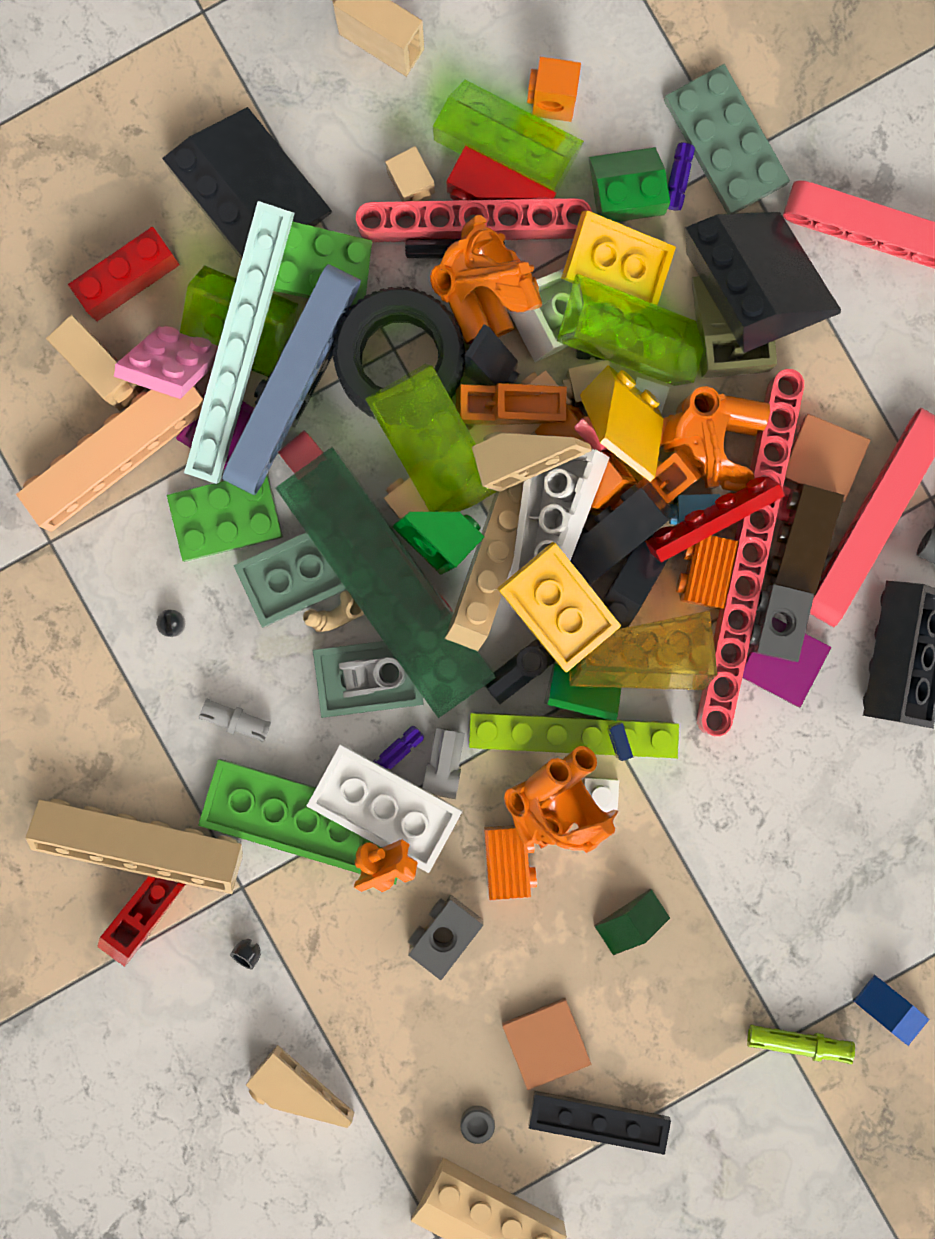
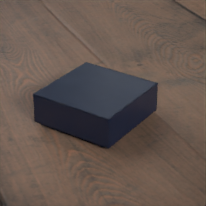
(619, 741)

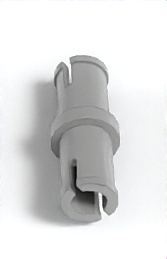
(234, 720)

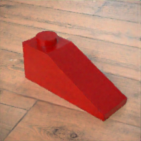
(486, 179)
(138, 918)

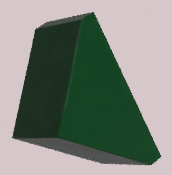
(633, 923)

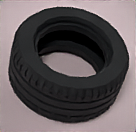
(390, 307)

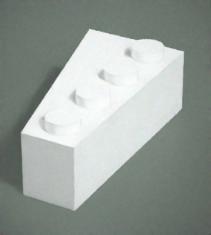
(557, 506)

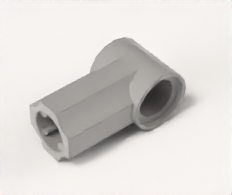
(443, 771)

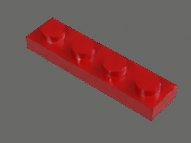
(704, 523)

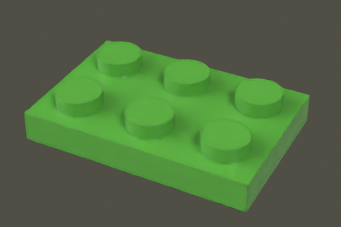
(311, 250)
(222, 519)

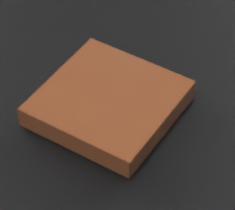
(825, 456)
(546, 1044)

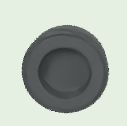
(477, 1124)

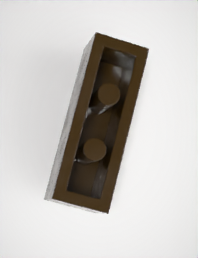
(805, 538)

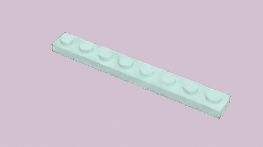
(239, 341)

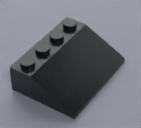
(233, 169)
(758, 276)

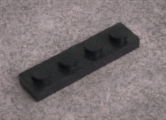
(599, 1122)

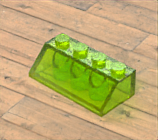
(506, 135)
(631, 332)
(430, 440)

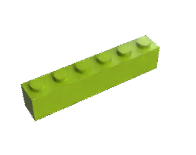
(566, 733)

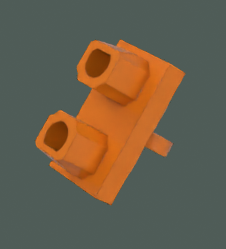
(383, 865)

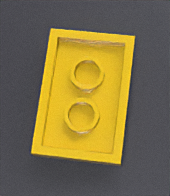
(618, 257)
(559, 607)

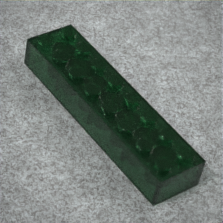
(384, 580)

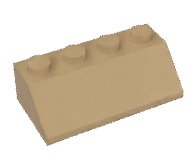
(472, 1208)

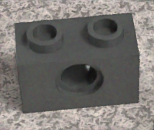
(796, 608)
(439, 956)

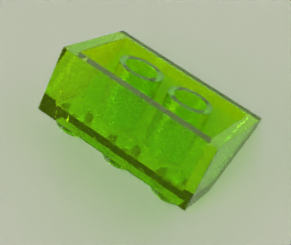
(207, 309)

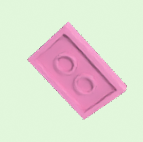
(167, 362)

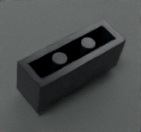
(620, 531)

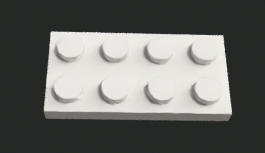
(383, 806)

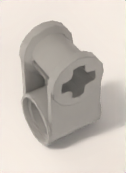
(369, 676)

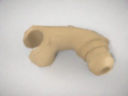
(330, 620)

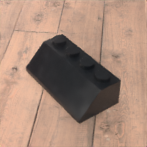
(903, 657)

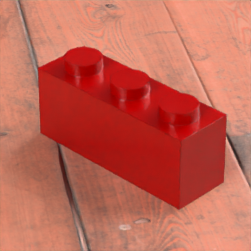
(123, 274)

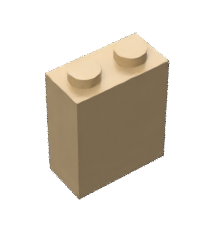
(382, 31)
(93, 362)

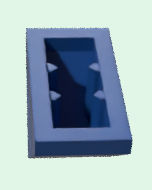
(891, 1010)

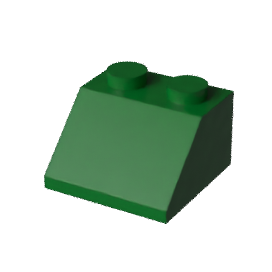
(629, 185)
(440, 537)
(593, 701)

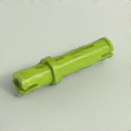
(801, 1044)

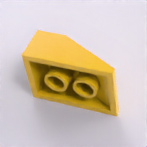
(625, 419)

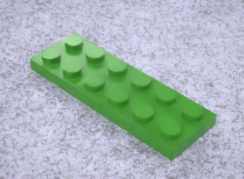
(276, 815)

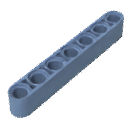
(291, 380)

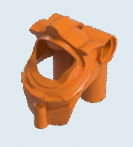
(483, 280)
(703, 434)
(555, 800)

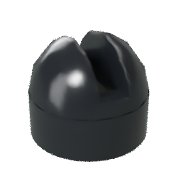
(177, 623)
(245, 954)

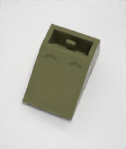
(720, 349)

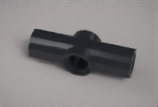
(513, 676)

